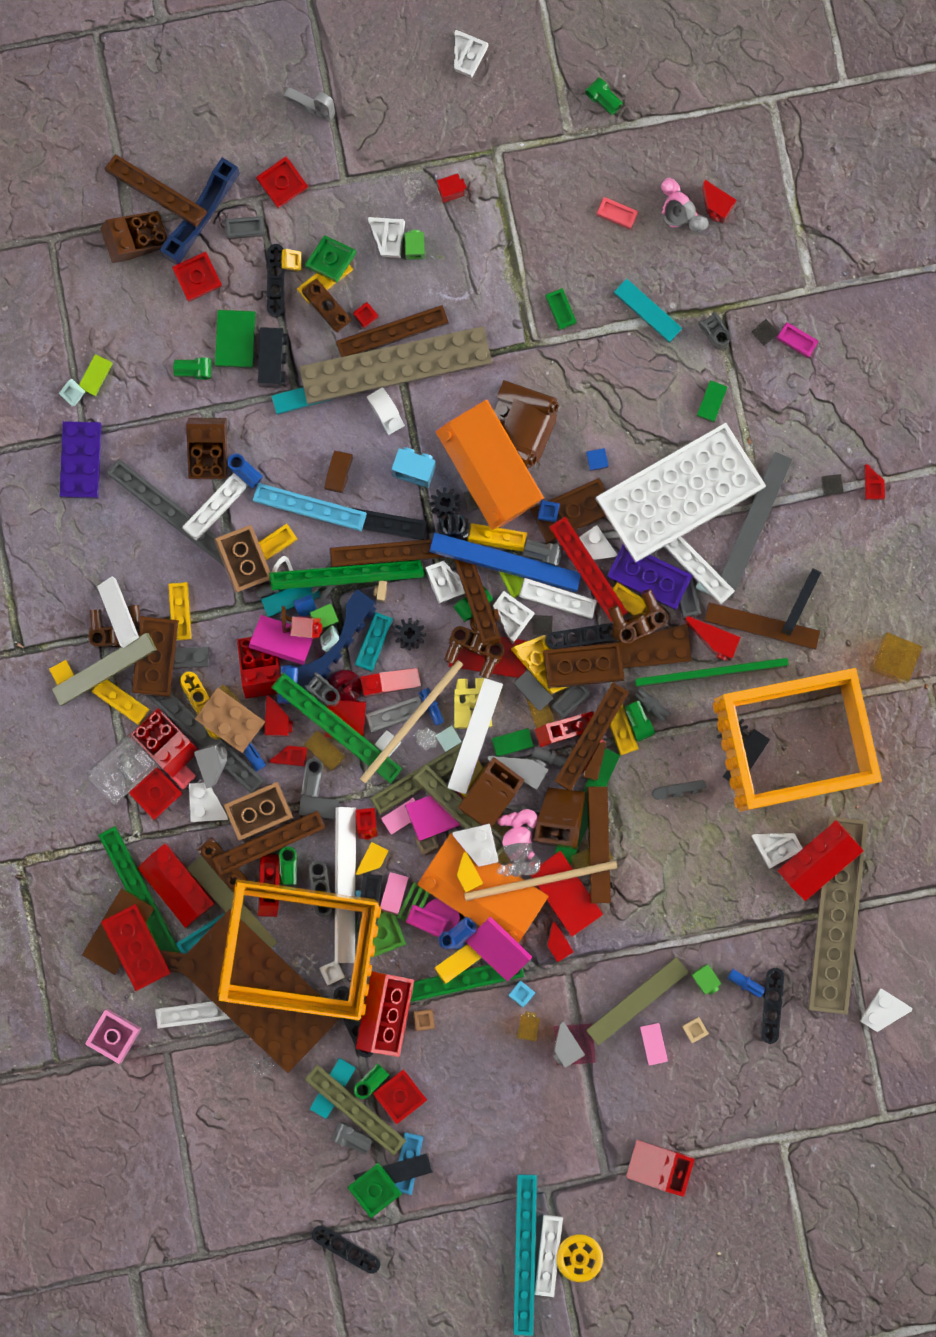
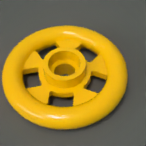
(596, 1254)

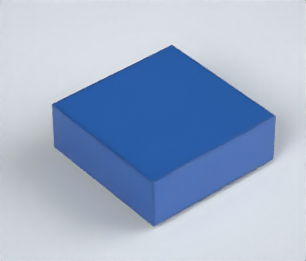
(597, 459)
(548, 511)
(305, 605)

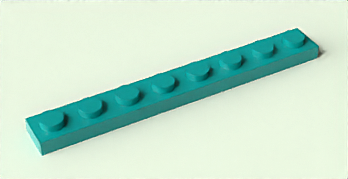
(525, 1254)

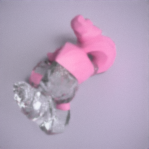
(518, 843)

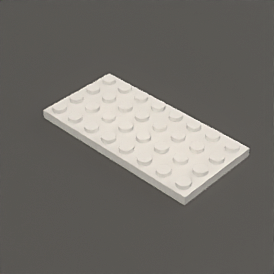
(680, 492)

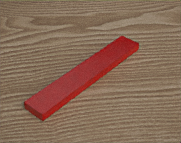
(586, 566)

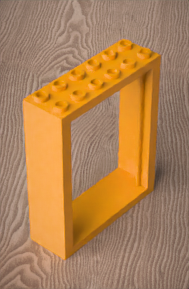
(736, 757)
(296, 1002)

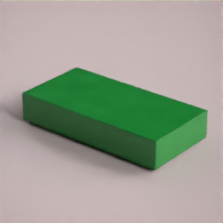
(560, 309)
(712, 401)
(512, 742)

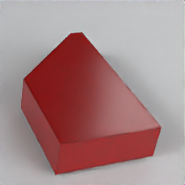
(873, 484)
(291, 756)
(558, 944)

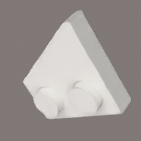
(512, 615)
(205, 804)
(478, 844)
(776, 847)

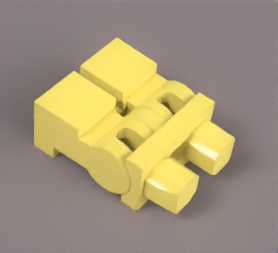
(462, 710)

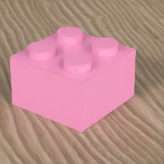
(113, 1036)

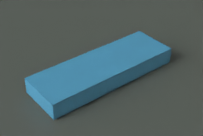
(409, 1149)

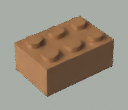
(242, 558)
(230, 720)
(258, 811)

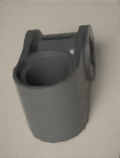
(714, 327)
(322, 689)

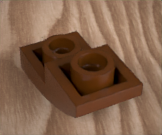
(338, 471)

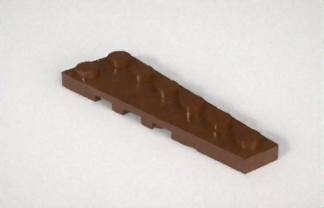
(658, 648)

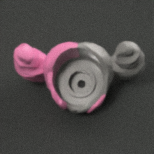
(677, 200)

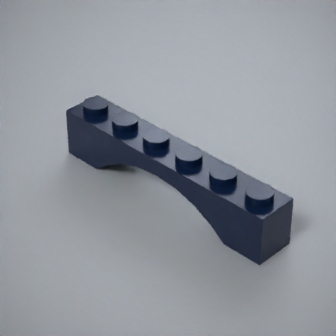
(215, 190)
(357, 610)

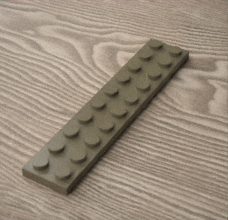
(395, 365)
(837, 930)

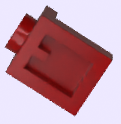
(366, 823)

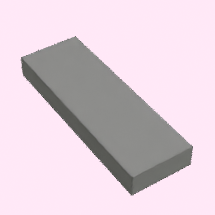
(392, 714)

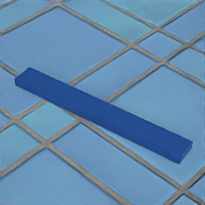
(505, 562)

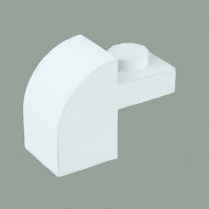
(385, 410)

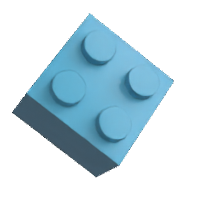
(413, 467)

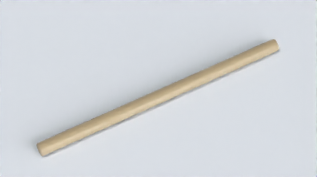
(411, 721)
(540, 880)

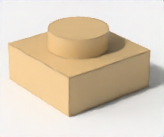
(380, 591)
(695, 1029)

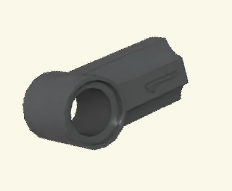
(547, 553)
(312, 780)
(348, 1136)

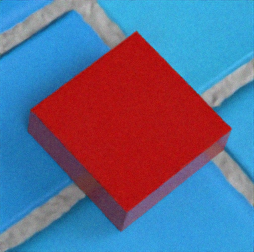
(365, 315)

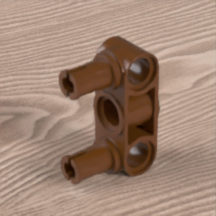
(336, 316)
(639, 624)
(108, 634)
(473, 644)
(211, 849)

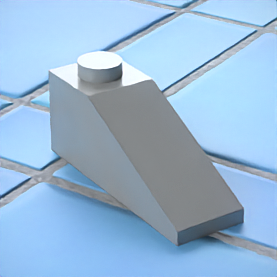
(528, 769)

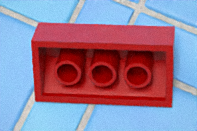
(820, 860)
(176, 885)
(385, 1014)

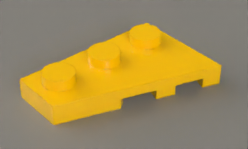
(532, 657)

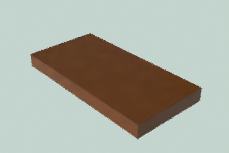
(578, 507)
(583, 665)
(155, 671)
(100, 948)

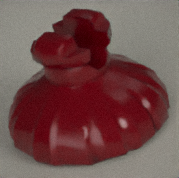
(352, 685)

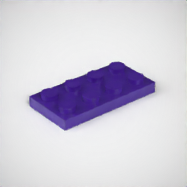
(80, 459)
(665, 580)

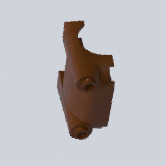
(526, 419)

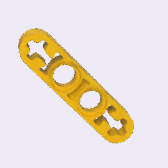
(196, 705)

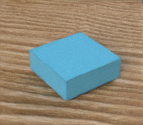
(521, 993)

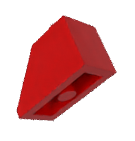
(717, 202)
(276, 720)

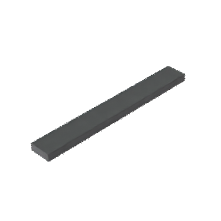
(161, 505)
(755, 520)
(186, 720)

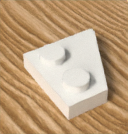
(468, 53)
(388, 235)
(597, 544)
(444, 582)
(884, 1011)

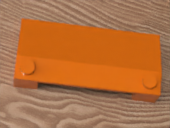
(489, 465)
(511, 909)

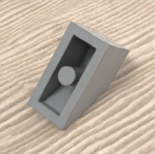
(211, 762)
(566, 1047)

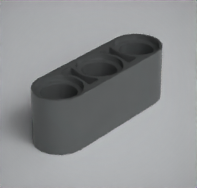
(317, 879)

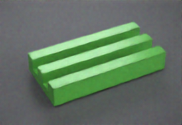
(414, 885)

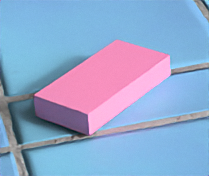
(397, 818)
(394, 893)
(653, 1044)

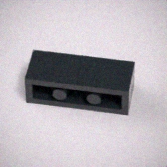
(272, 357)

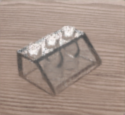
(121, 769)

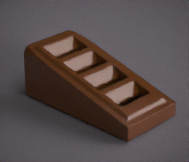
(593, 768)

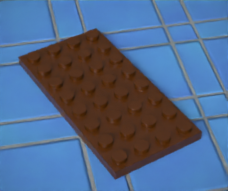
(279, 1032)

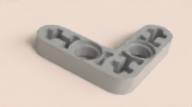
(321, 106)

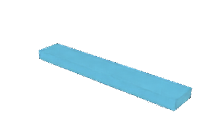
(309, 507)

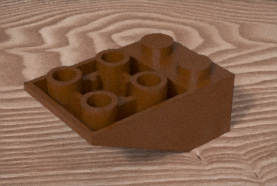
(133, 235)
(207, 448)
(490, 792)
(560, 818)

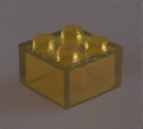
(896, 658)

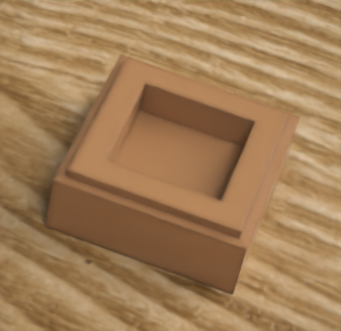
(424, 1020)

